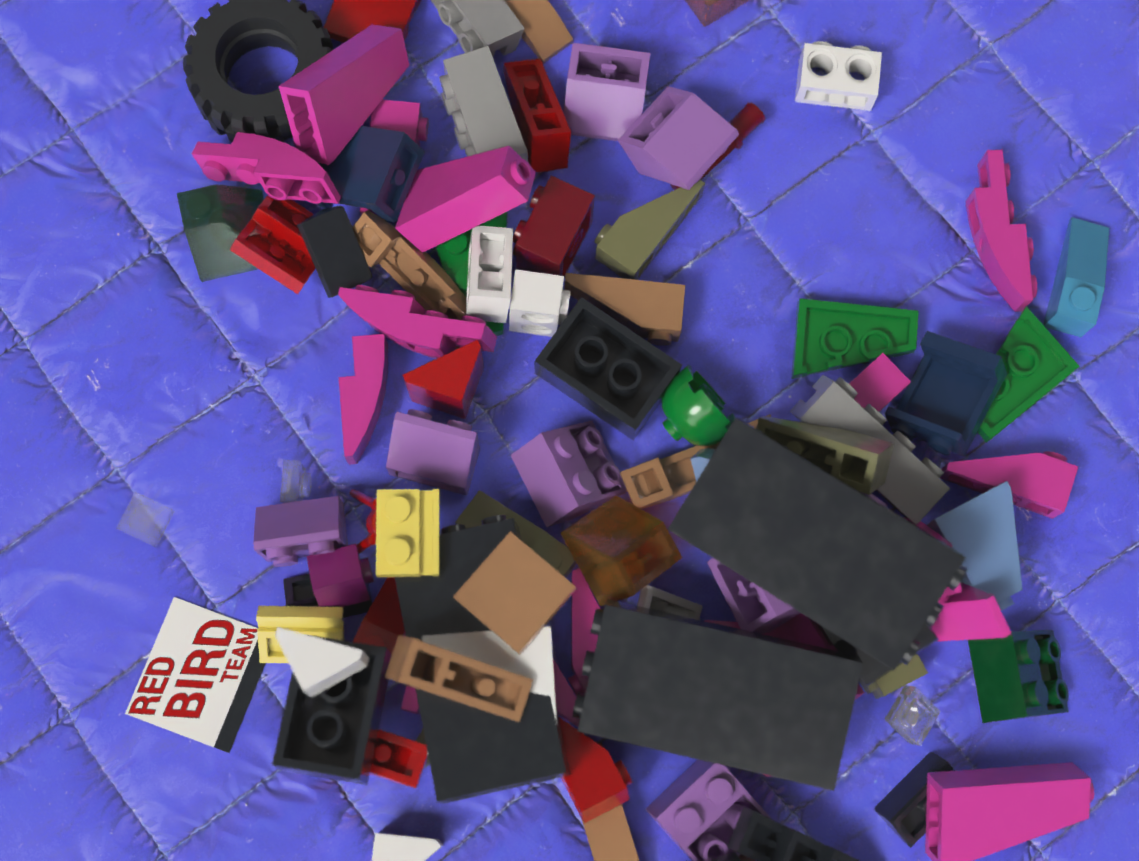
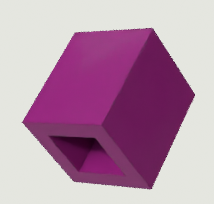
(340, 577)

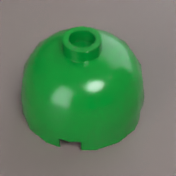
(694, 410)

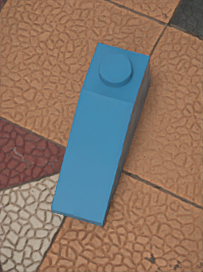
(1079, 279)

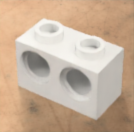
(838, 86)
(489, 273)
(537, 303)

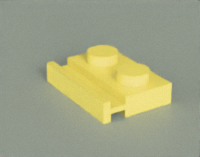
(408, 533)
(307, 620)

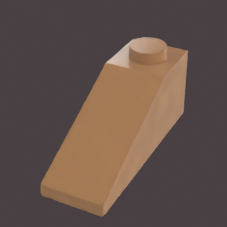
(642, 306)
(458, 678)

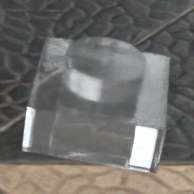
(295, 482)
(145, 519)
(912, 715)

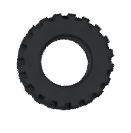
(229, 35)

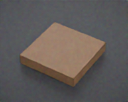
(515, 593)

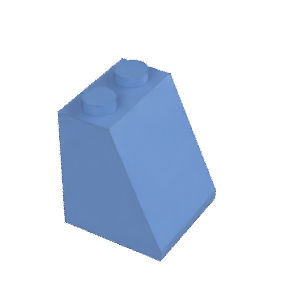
(988, 539)

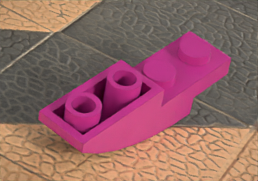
(272, 163)
(1000, 244)
(412, 326)

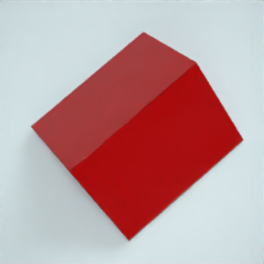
(448, 381)

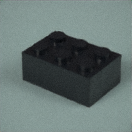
(606, 368)
(339, 727)

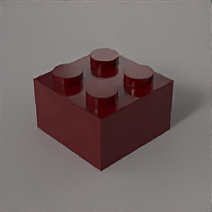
(554, 228)

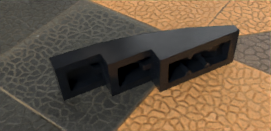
(771, 841)

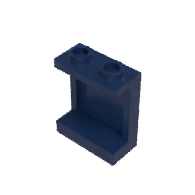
(375, 171)
(948, 394)

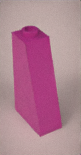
(342, 90)
(463, 195)
(1001, 807)

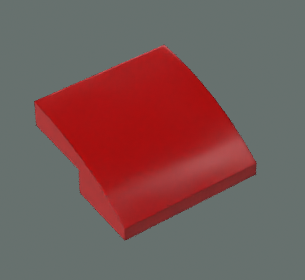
(353, 16)
(275, 243)

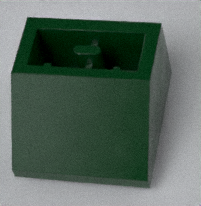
(1018, 676)

